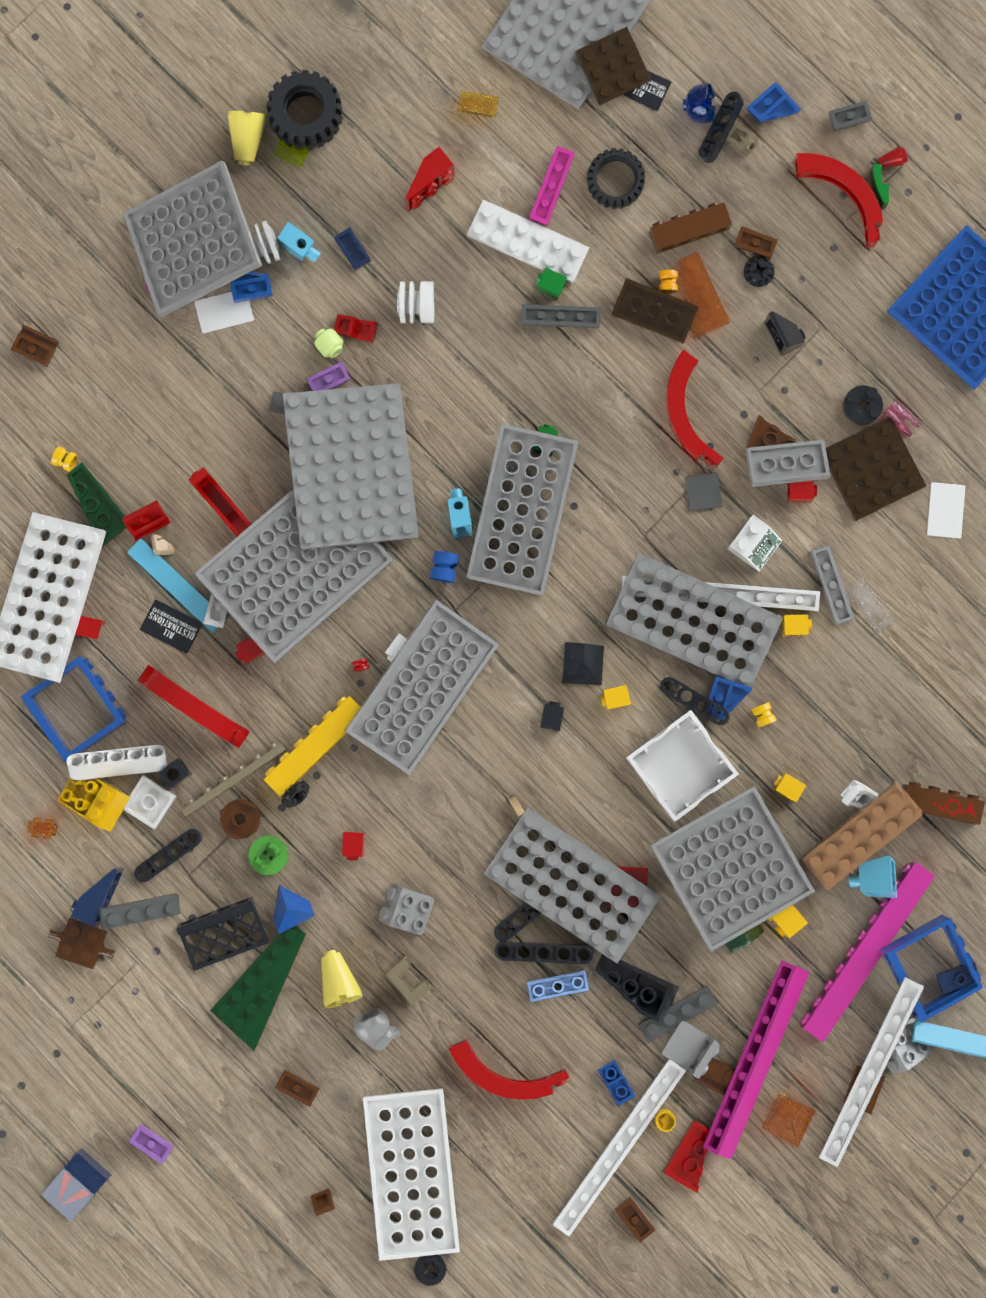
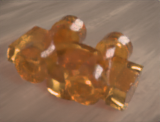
(46, 828)

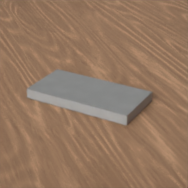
(787, 463)

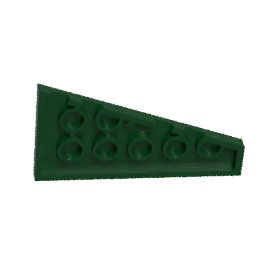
(253, 996)

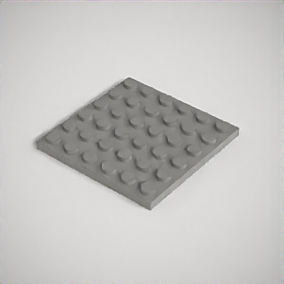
(192, 239)
(732, 868)

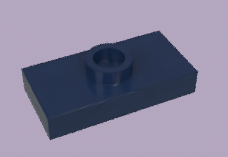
(352, 249)
(955, 978)

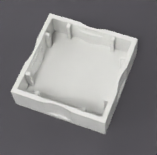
(681, 766)

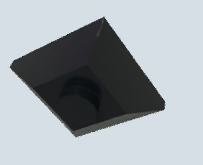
(784, 333)
(582, 663)

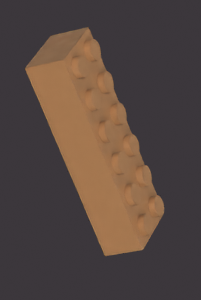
(862, 835)

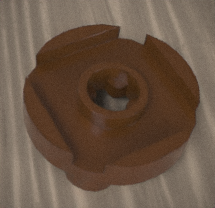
(230, 824)

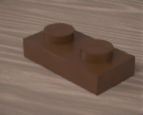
(755, 242)
(297, 1088)
(635, 1219)

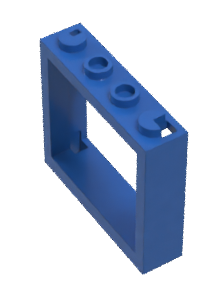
(107, 697)
(957, 943)

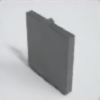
(703, 491)

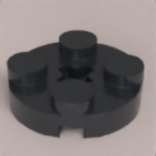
(871, 397)

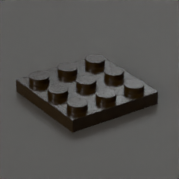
(613, 66)

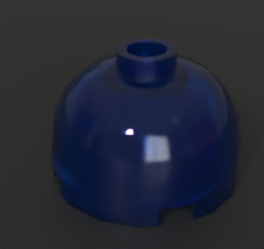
(699, 103)

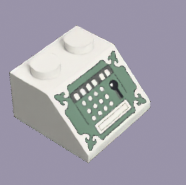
(755, 543)

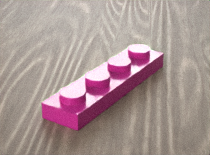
(552, 186)

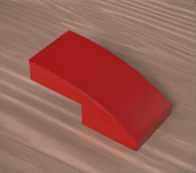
(355, 328)

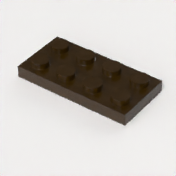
(655, 310)

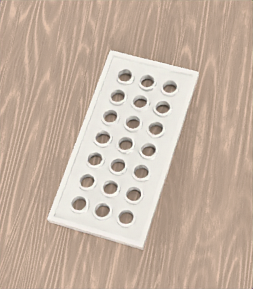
(76, 595)
(420, 1162)

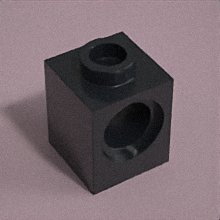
(552, 716)
(182, 770)

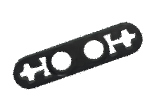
(723, 127)
(695, 700)
(168, 855)

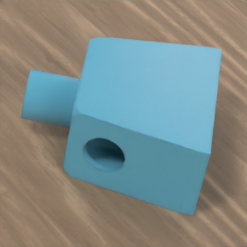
(291, 237)
(459, 514)
(876, 878)

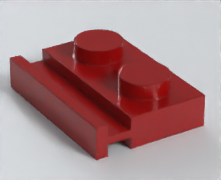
(146, 520)

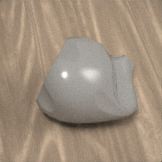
(375, 1029)

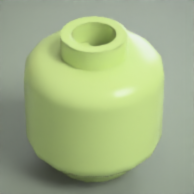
(328, 343)

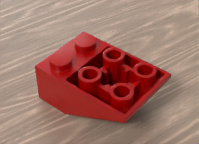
(432, 174)

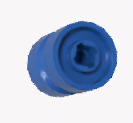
(444, 566)

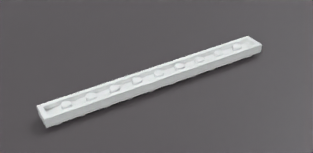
(754, 594)
(871, 1072)
(618, 1147)

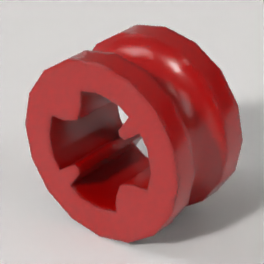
(360, 665)

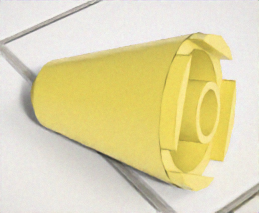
(245, 134)
(338, 981)

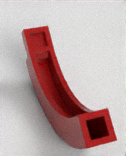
(841, 175)
(677, 412)
(219, 501)
(193, 706)
(500, 1085)

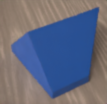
(291, 909)

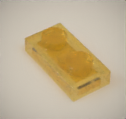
(478, 104)

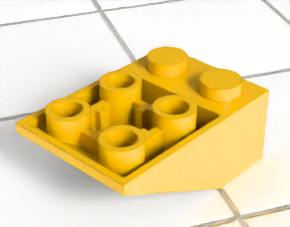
(94, 801)

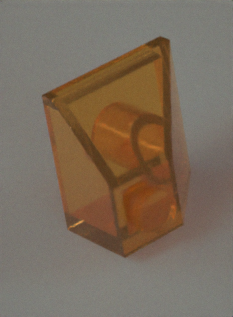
(788, 1119)

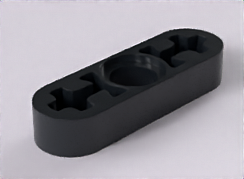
(503, 924)

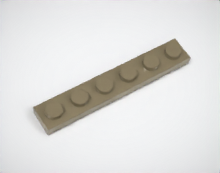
(227, 783)

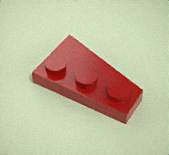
(688, 1158)

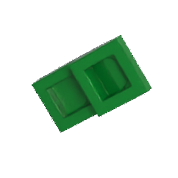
(880, 190)

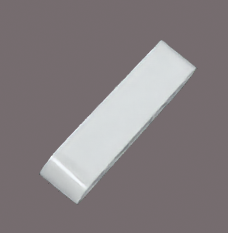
(116, 762)

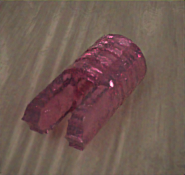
(898, 414)

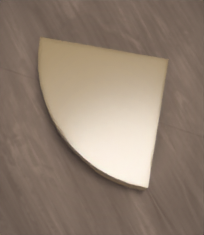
(161, 546)
(516, 805)

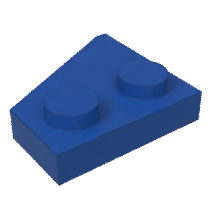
(772, 105)
(251, 287)
(727, 695)

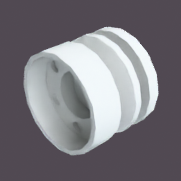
(265, 242)
(416, 302)

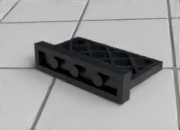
(216, 917)

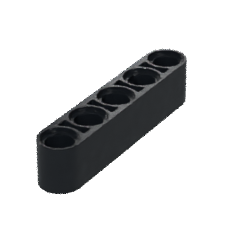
(551, 958)

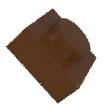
(322, 1202)

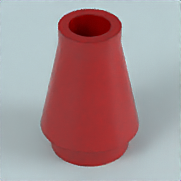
(894, 158)

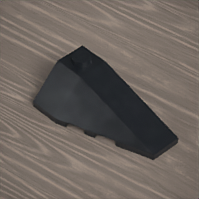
(642, 989)

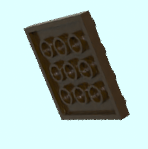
(873, 469)

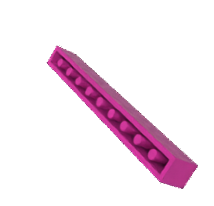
(866, 952)
(756, 1060)

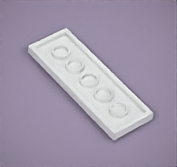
(527, 241)

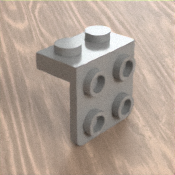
(406, 909)
(690, 1048)
(906, 1052)

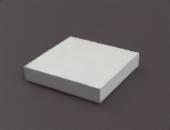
(149, 802)

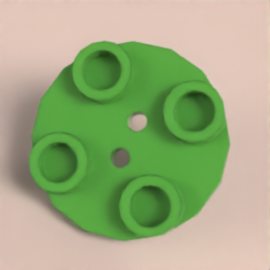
(274, 848)

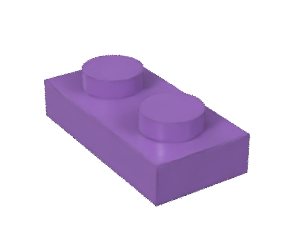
(329, 378)
(151, 1143)

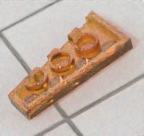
(703, 294)

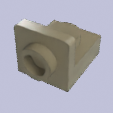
(742, 139)

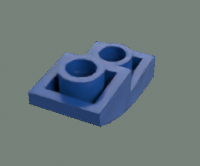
(616, 1083)

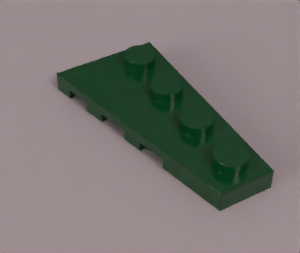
(96, 503)

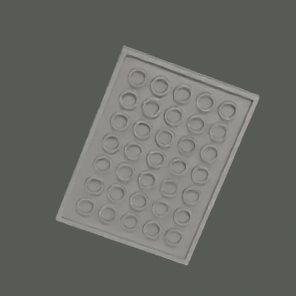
(544, 34)
(350, 466)
(284, 590)

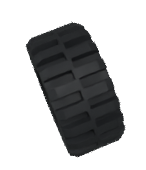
(304, 85)

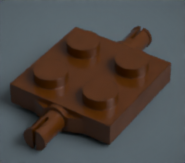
(81, 944)

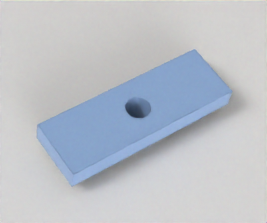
(570, 982)

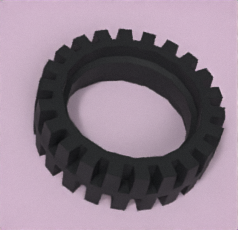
(615, 155)

